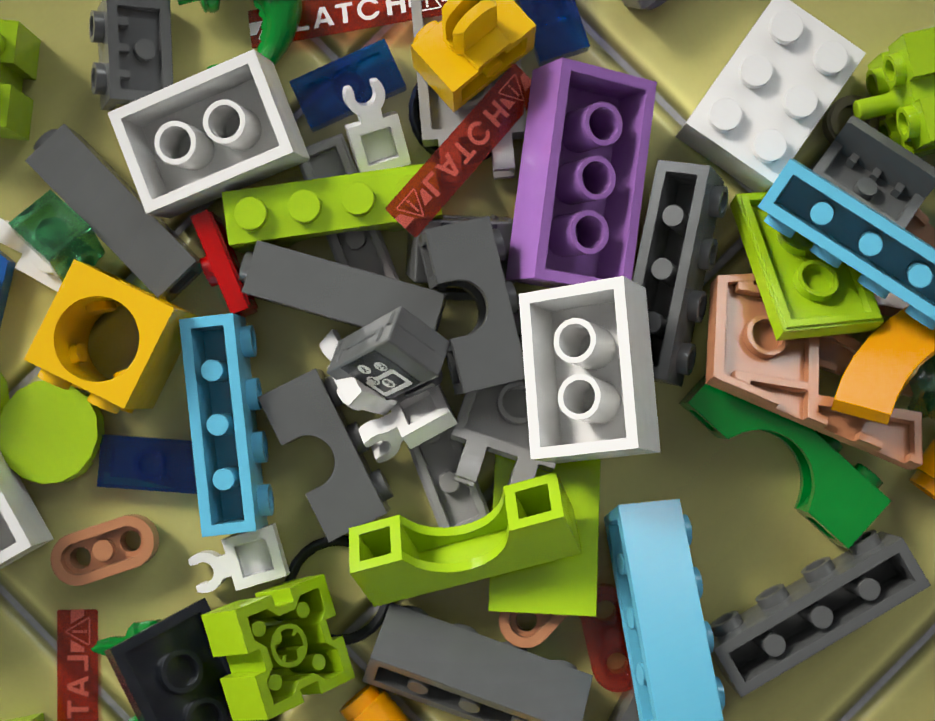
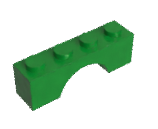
(832, 493)

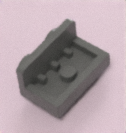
(877, 171)

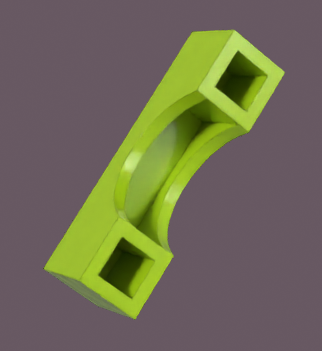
(314, 208)
(406, 559)

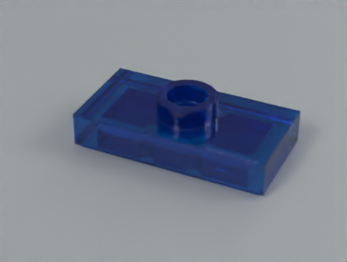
(557, 29)
(321, 89)
(146, 464)

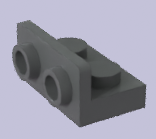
(132, 50)

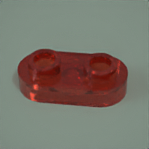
(604, 638)

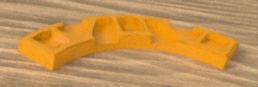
(884, 368)

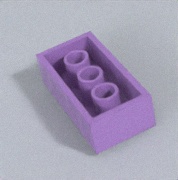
(580, 175)

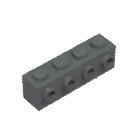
(674, 258)
(815, 610)
(472, 673)

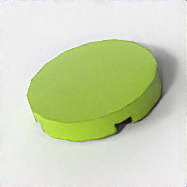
(50, 433)

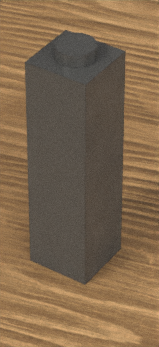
(114, 212)
(333, 288)

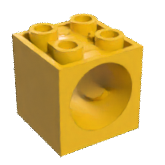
(63, 339)

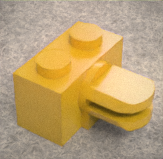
(471, 47)

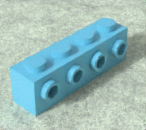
(856, 235)
(224, 424)
(663, 613)

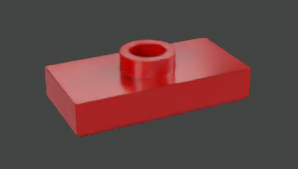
(221, 263)

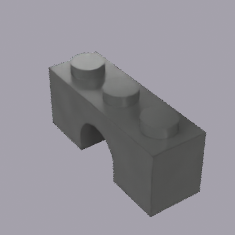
(470, 258)
(353, 491)

